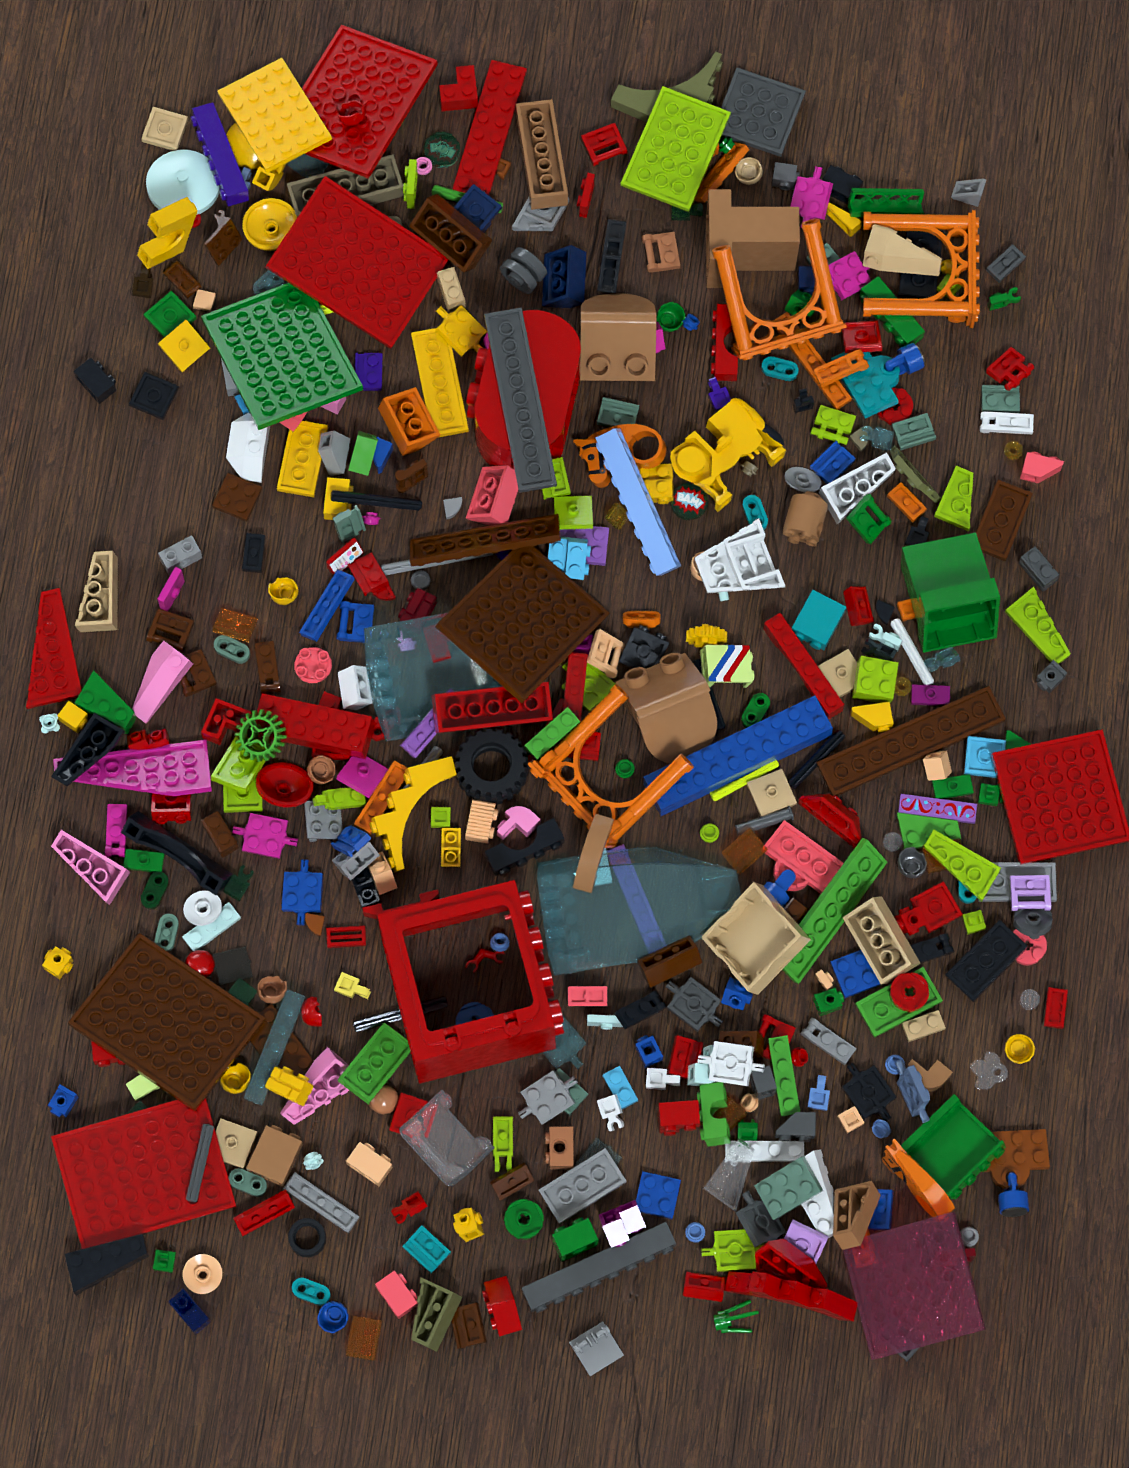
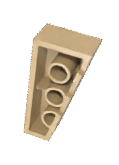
(100, 597)

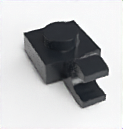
(803, 402)
(918, 535)
(880, 650)

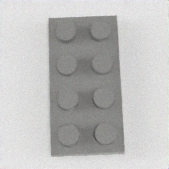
(1000, 888)
(582, 1186)

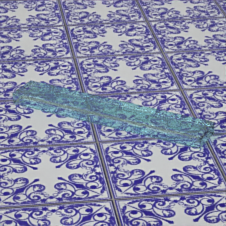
(274, 1046)

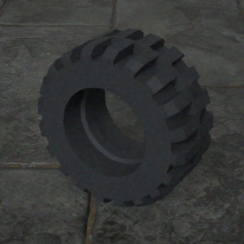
(491, 741)

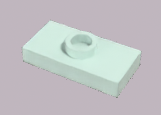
(605, 1021)

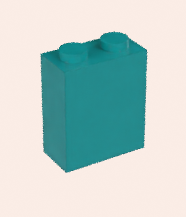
(818, 620)

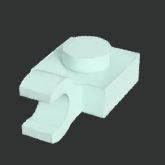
(889, 639)

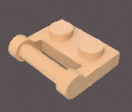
(601, 650)

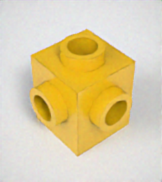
(57, 968)
(468, 1224)

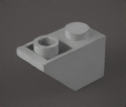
(334, 451)

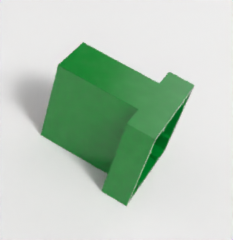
(951, 592)

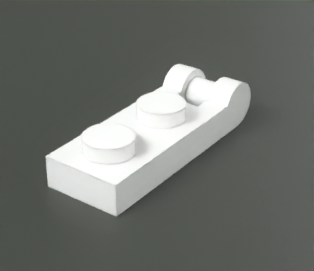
(1007, 423)

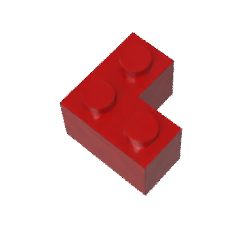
(460, 95)
(222, 717)
(678, 1115)
(502, 1306)

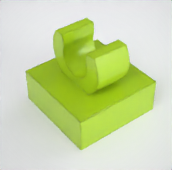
(974, 922)

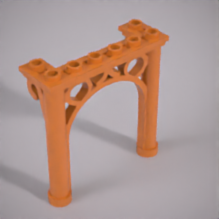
(957, 308)
(829, 314)
(574, 742)

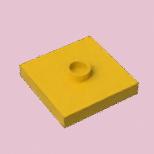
(183, 345)

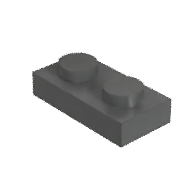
(1005, 263)

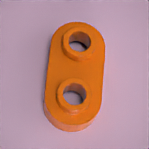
(646, 618)

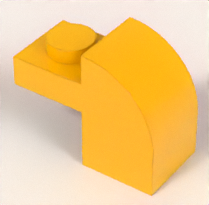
(268, 180)

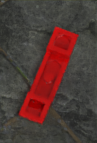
(372, 911)

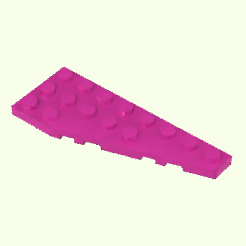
(162, 770)

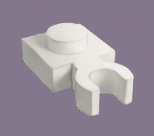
(610, 1109)

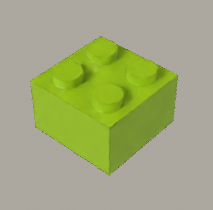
(875, 680)

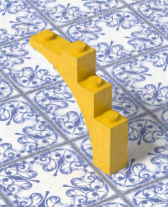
(402, 801)

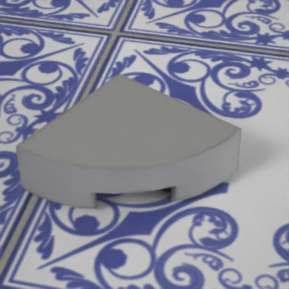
(452, 507)

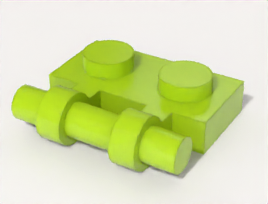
(834, 420)

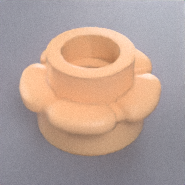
(749, 1102)

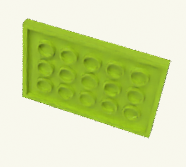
(675, 148)

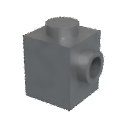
(785, 176)

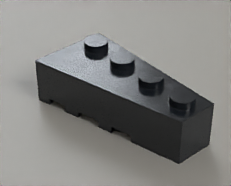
(97, 1263)

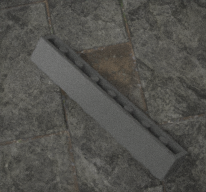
(598, 1267)

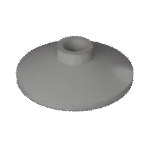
(802, 479)

